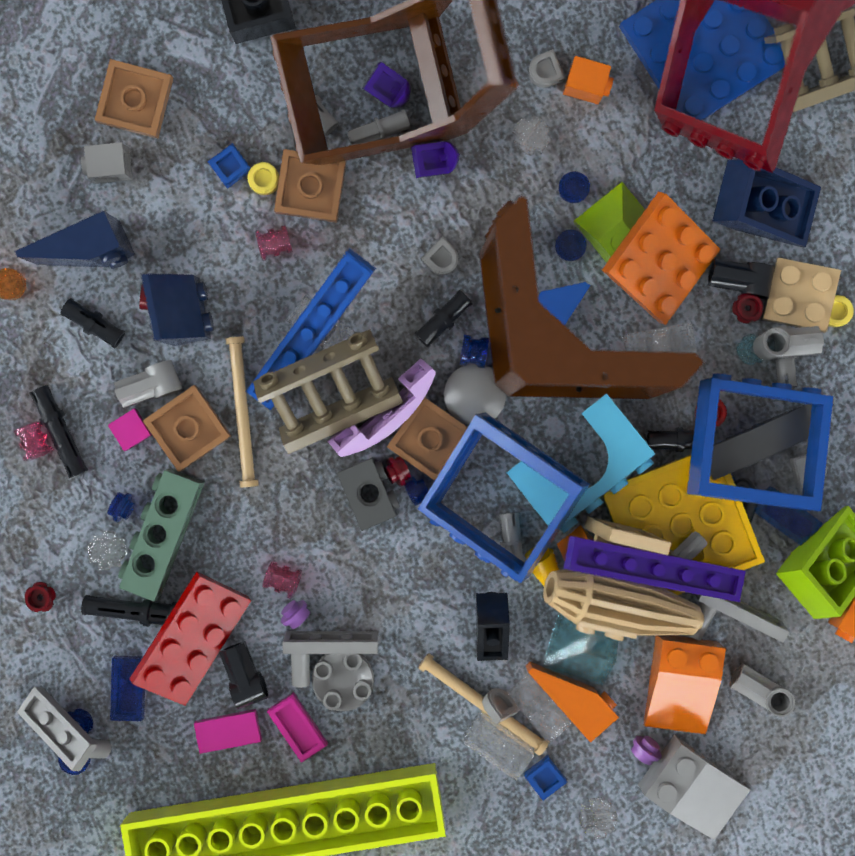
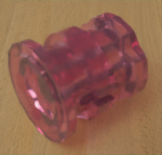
(273, 242)
(33, 441)
(282, 579)

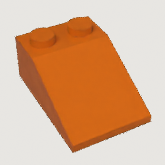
(683, 683)

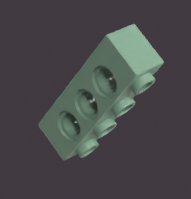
(134, 575)

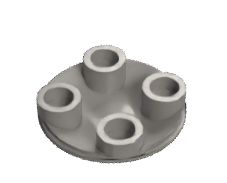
(473, 392)
(342, 681)

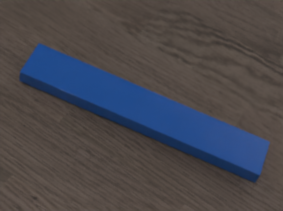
(319, 315)

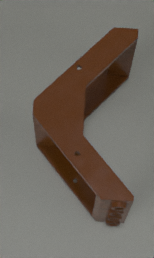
(435, 69)
(536, 351)

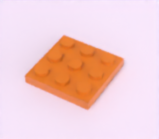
(661, 258)

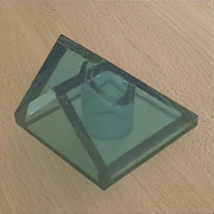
(580, 653)

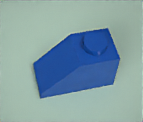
(563, 300)

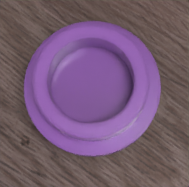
(294, 614)
(646, 749)

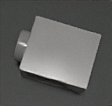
(107, 163)

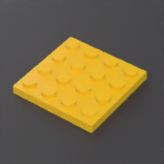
(661, 506)

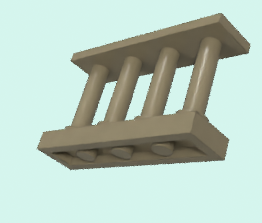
(829, 84)
(336, 416)

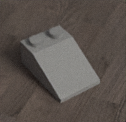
(693, 788)

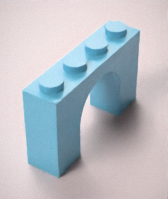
(626, 454)

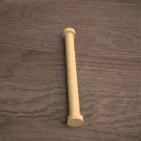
(242, 414)
(428, 664)

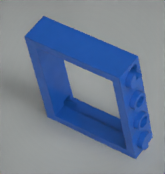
(704, 441)
(464, 532)

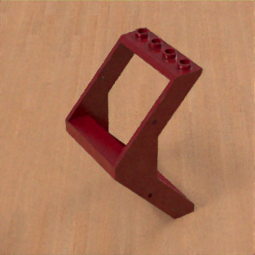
(813, 23)

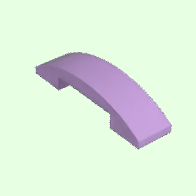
(416, 385)

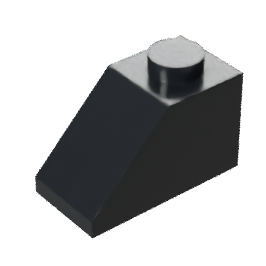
(492, 626)

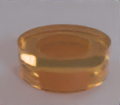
(11, 284)

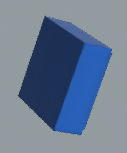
(229, 165)
(545, 777)

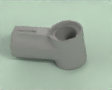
(789, 342)
(157, 382)
(761, 689)

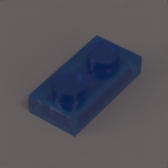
(793, 523)
(126, 698)

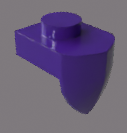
(388, 86)
(434, 159)

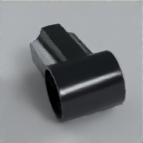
(746, 278)
(245, 683)

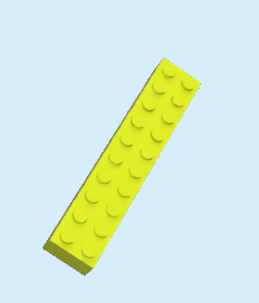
(296, 819)

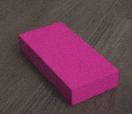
(297, 727)
(227, 731)

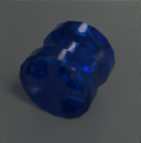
(474, 351)

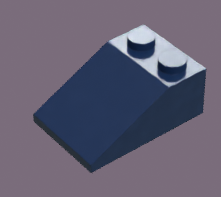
(766, 203)
(88, 243)
(177, 308)

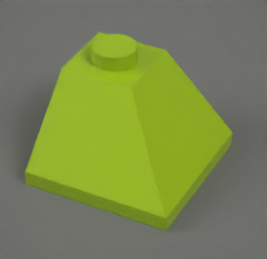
(610, 220)

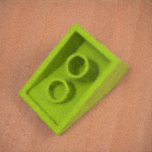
(824, 567)

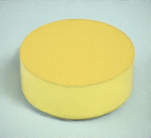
(263, 178)
(841, 312)

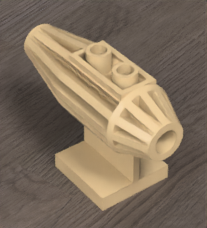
(619, 605)

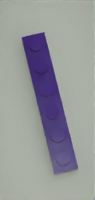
(653, 569)

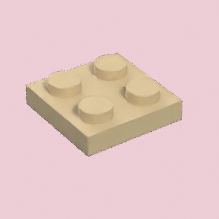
(801, 294)

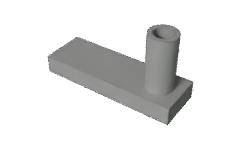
(742, 613)
(303, 643)
(61, 730)

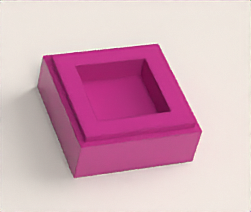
(129, 429)

